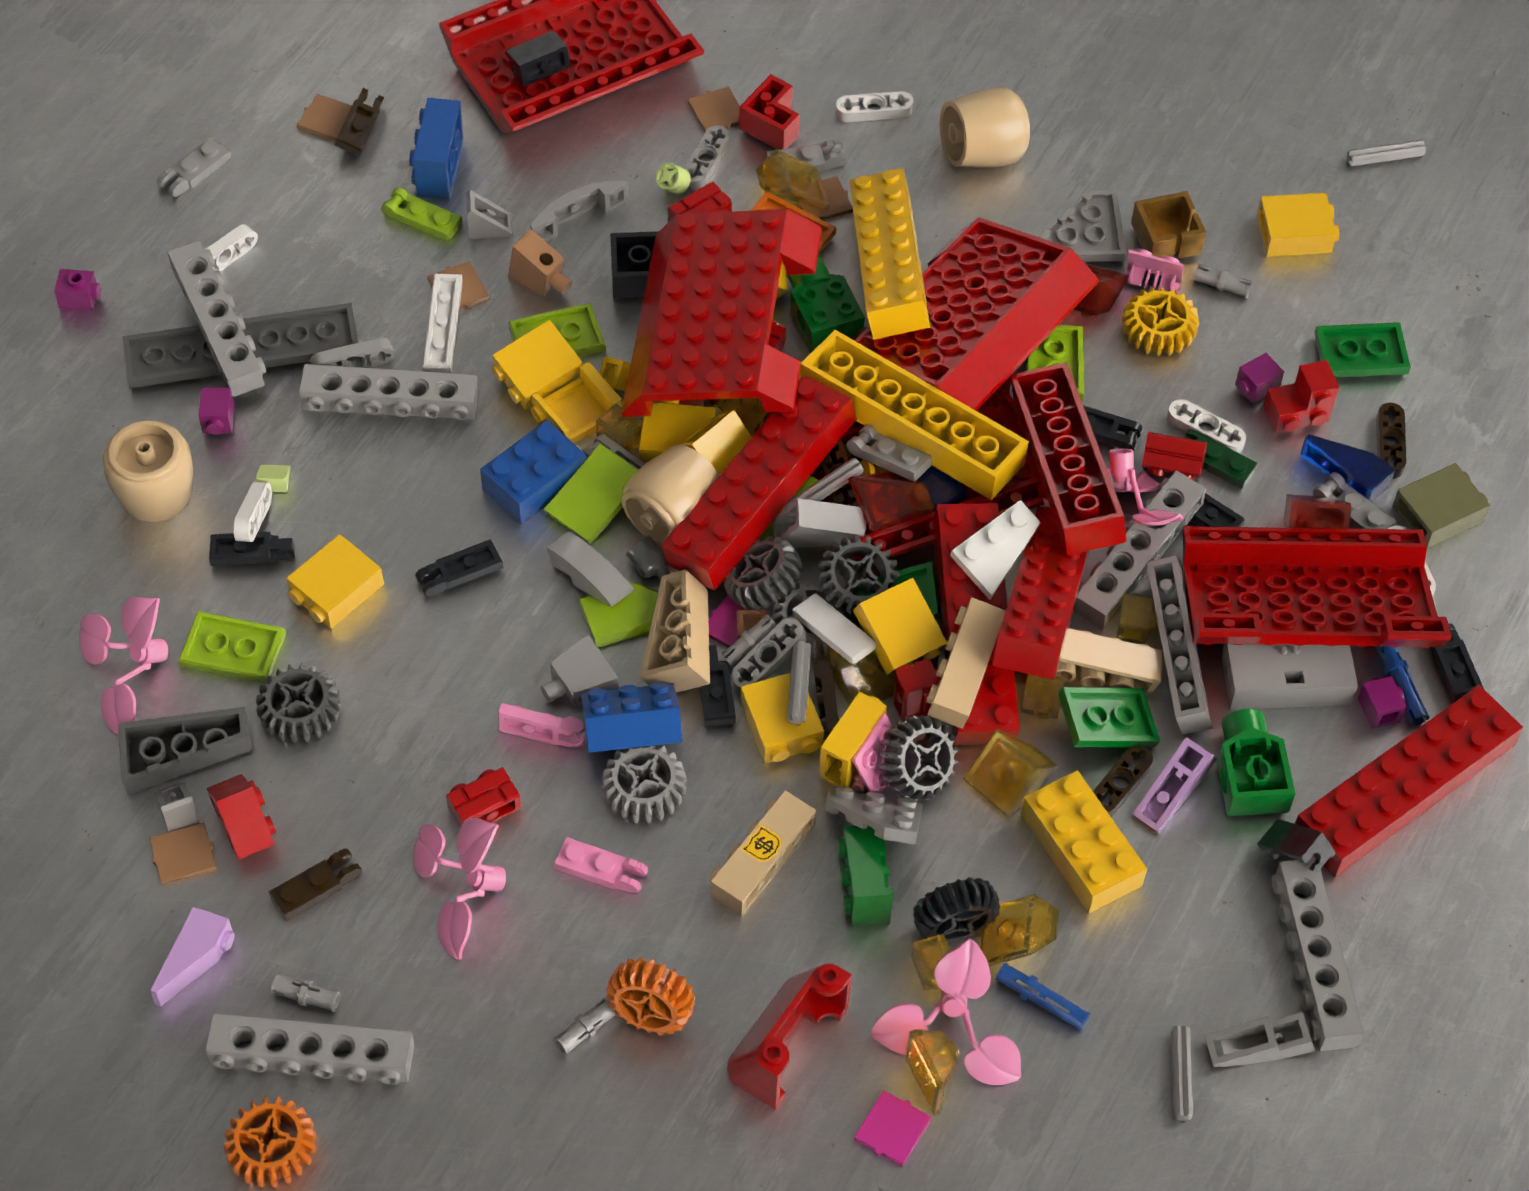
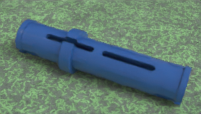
(1398, 669)
(1009, 975)

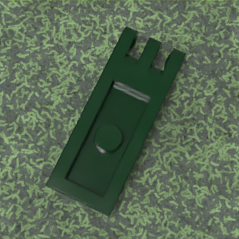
(1224, 461)

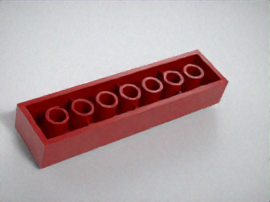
(1068, 459)
(758, 483)
(1040, 603)
(996, 698)
(1411, 777)

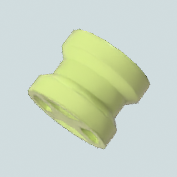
(666, 175)

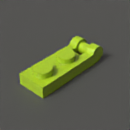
(421, 214)

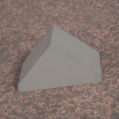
(487, 218)
(177, 807)

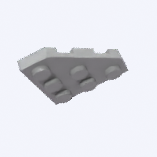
(1091, 228)
(889, 817)

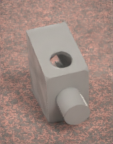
(577, 672)

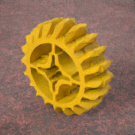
(1160, 321)

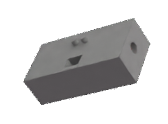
(1288, 676)

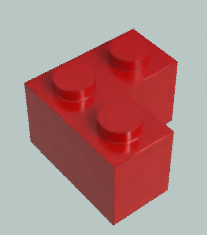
(769, 114)
(1305, 401)
(239, 810)

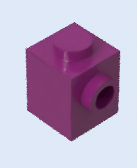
(77, 290)
(1258, 376)
(216, 410)
(1382, 702)

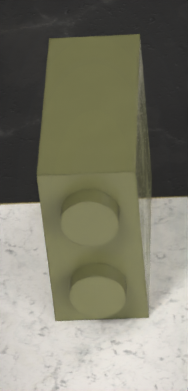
(1441, 504)

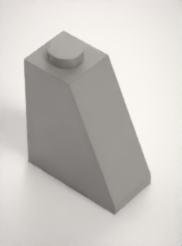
(818, 523)

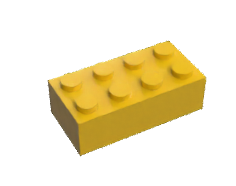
(1083, 841)

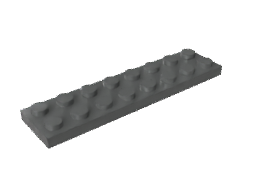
(278, 340)

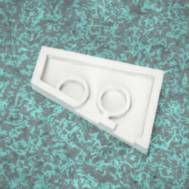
(995, 547)

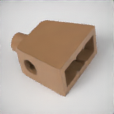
(538, 265)

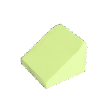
(276, 475)

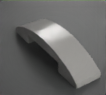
(577, 202)

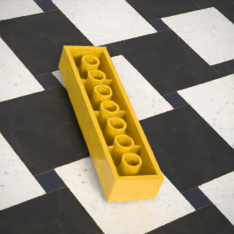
(888, 254)
(918, 415)

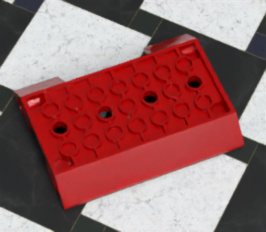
(988, 307)

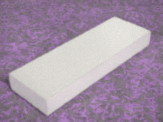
(834, 629)

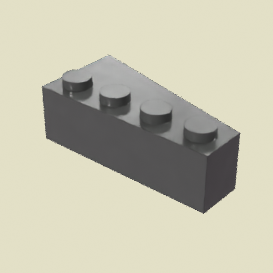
(177, 745)

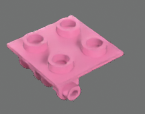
(1143, 262)
(868, 760)

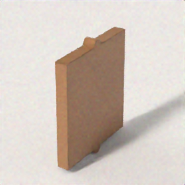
(716, 108)
(324, 117)
(837, 200)
(472, 288)
(183, 853)

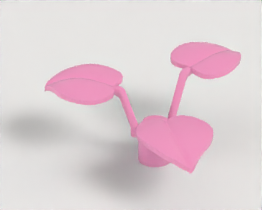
(1123, 473)
(138, 621)
(472, 843)
(959, 975)

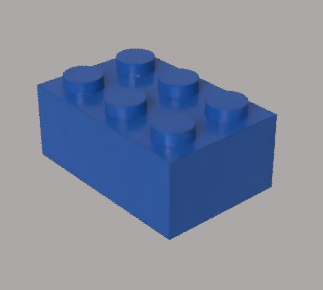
(437, 148)
(531, 471)
(631, 717)

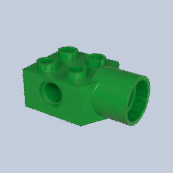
(822, 305)
(1253, 766)

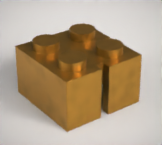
(1168, 226)

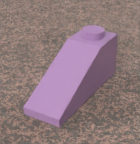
(1175, 784)
(193, 953)

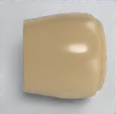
(985, 128)
(149, 470)
(666, 491)

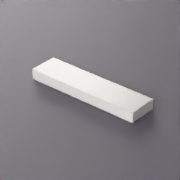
(442, 323)

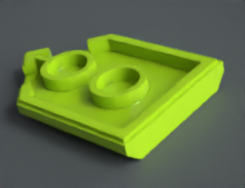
(622, 621)

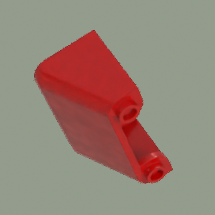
(762, 1053)

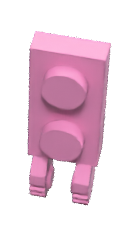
(541, 726)
(599, 866)

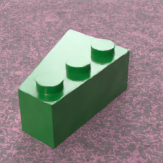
(865, 876)

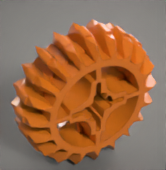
(650, 996)
(246, 1134)

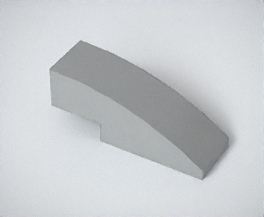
(588, 569)
(1260, 1041)

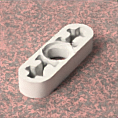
(854, 102)
(233, 246)
(1203, 416)
(252, 511)

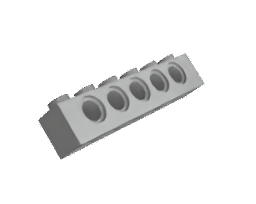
(197, 280)
(389, 392)
(1102, 606)
(1178, 646)
(1329, 1031)
(297, 1036)

